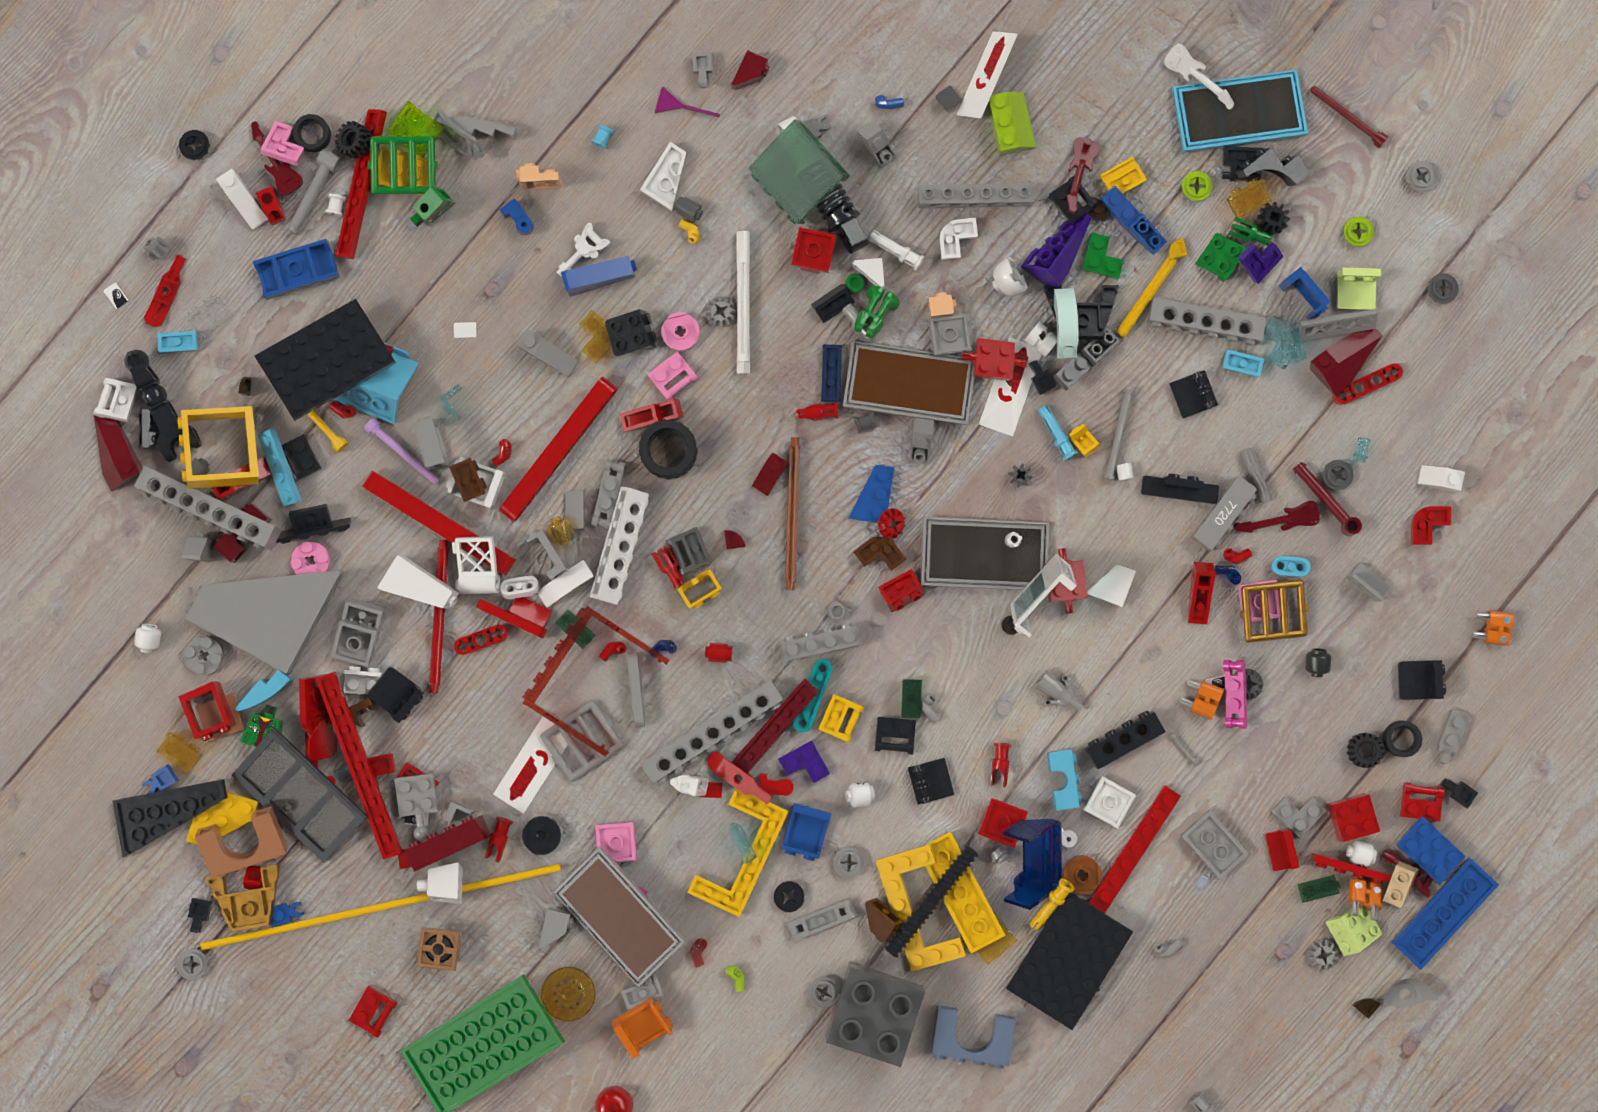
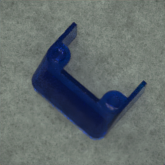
(1040, 861)

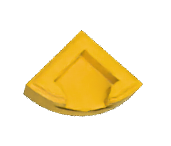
(1177, 249)

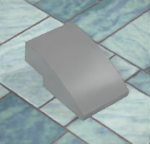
(358, 632)

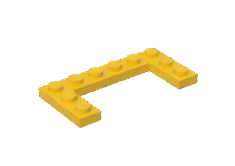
(890, 871)
(736, 899)

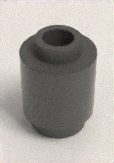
(688, 209)
(199, 467)

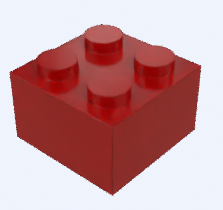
(1353, 817)

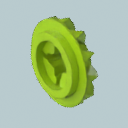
(1203, 180)
(1364, 225)

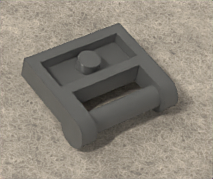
(694, 547)

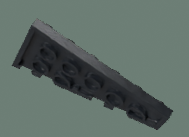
(154, 814)

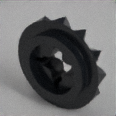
(189, 138)
(798, 895)

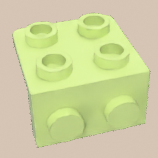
(1354, 932)

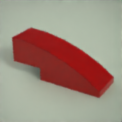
(647, 415)

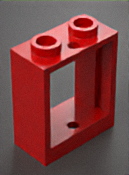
(193, 695)

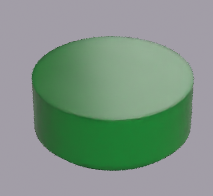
(855, 283)

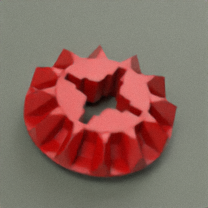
(885, 521)

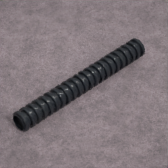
(931, 901)

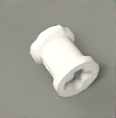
(335, 205)

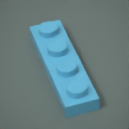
(279, 467)

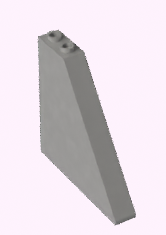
(266, 615)

